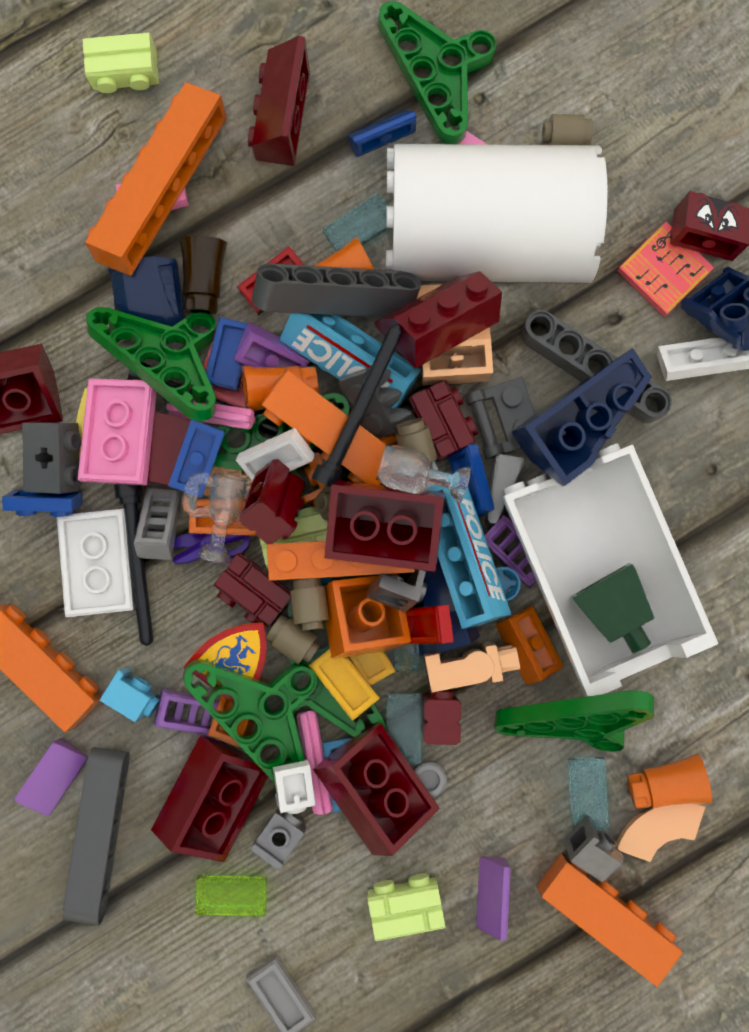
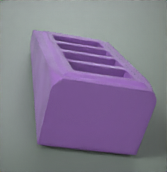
(497, 551)
(175, 723)

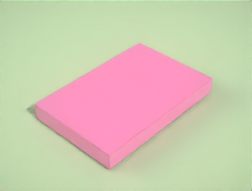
(117, 432)

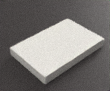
(95, 563)

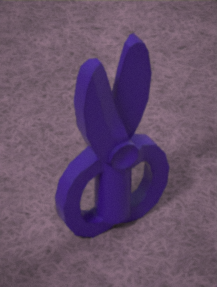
(197, 540)

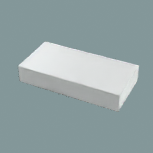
(287, 447)

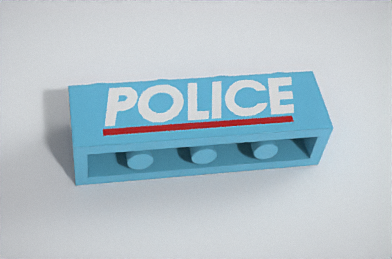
(343, 349)
(469, 564)

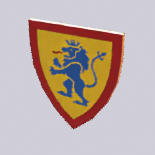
(234, 648)

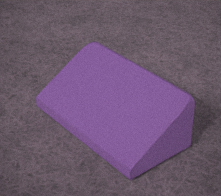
(265, 349)
(51, 777)
(493, 896)

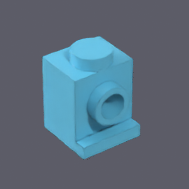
(130, 696)

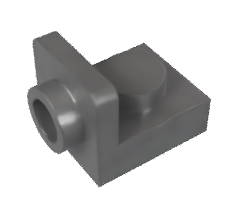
(396, 593)

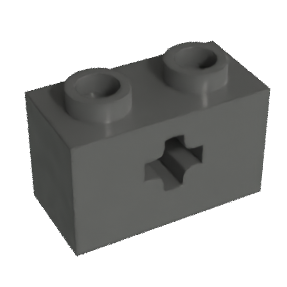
(50, 457)

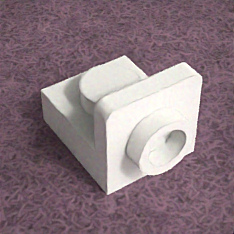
(294, 787)

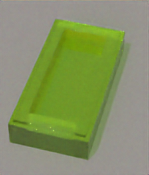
(231, 895)

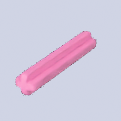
(224, 416)
(313, 752)

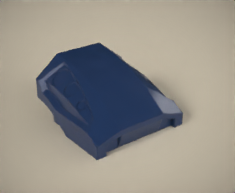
(151, 291)
(723, 307)

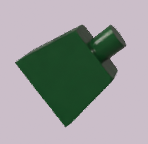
(618, 607)

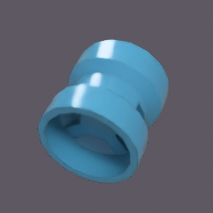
(510, 582)

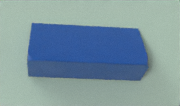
(382, 132)

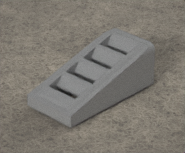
(503, 474)
(154, 543)

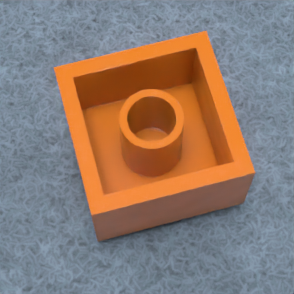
(362, 624)

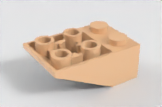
(464, 363)

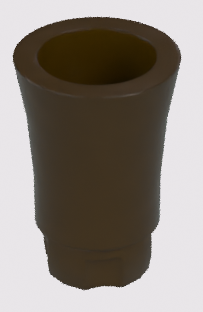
(202, 272)

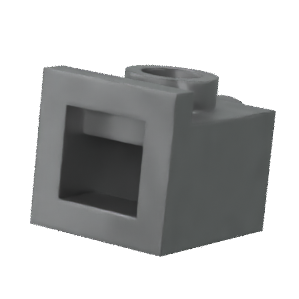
(271, 849)
(593, 850)

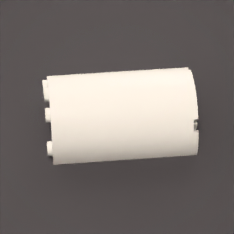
(497, 211)
(590, 531)

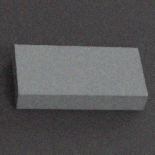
(281, 996)

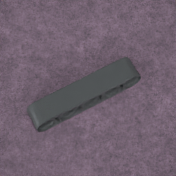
(332, 290)
(585, 351)
(96, 836)

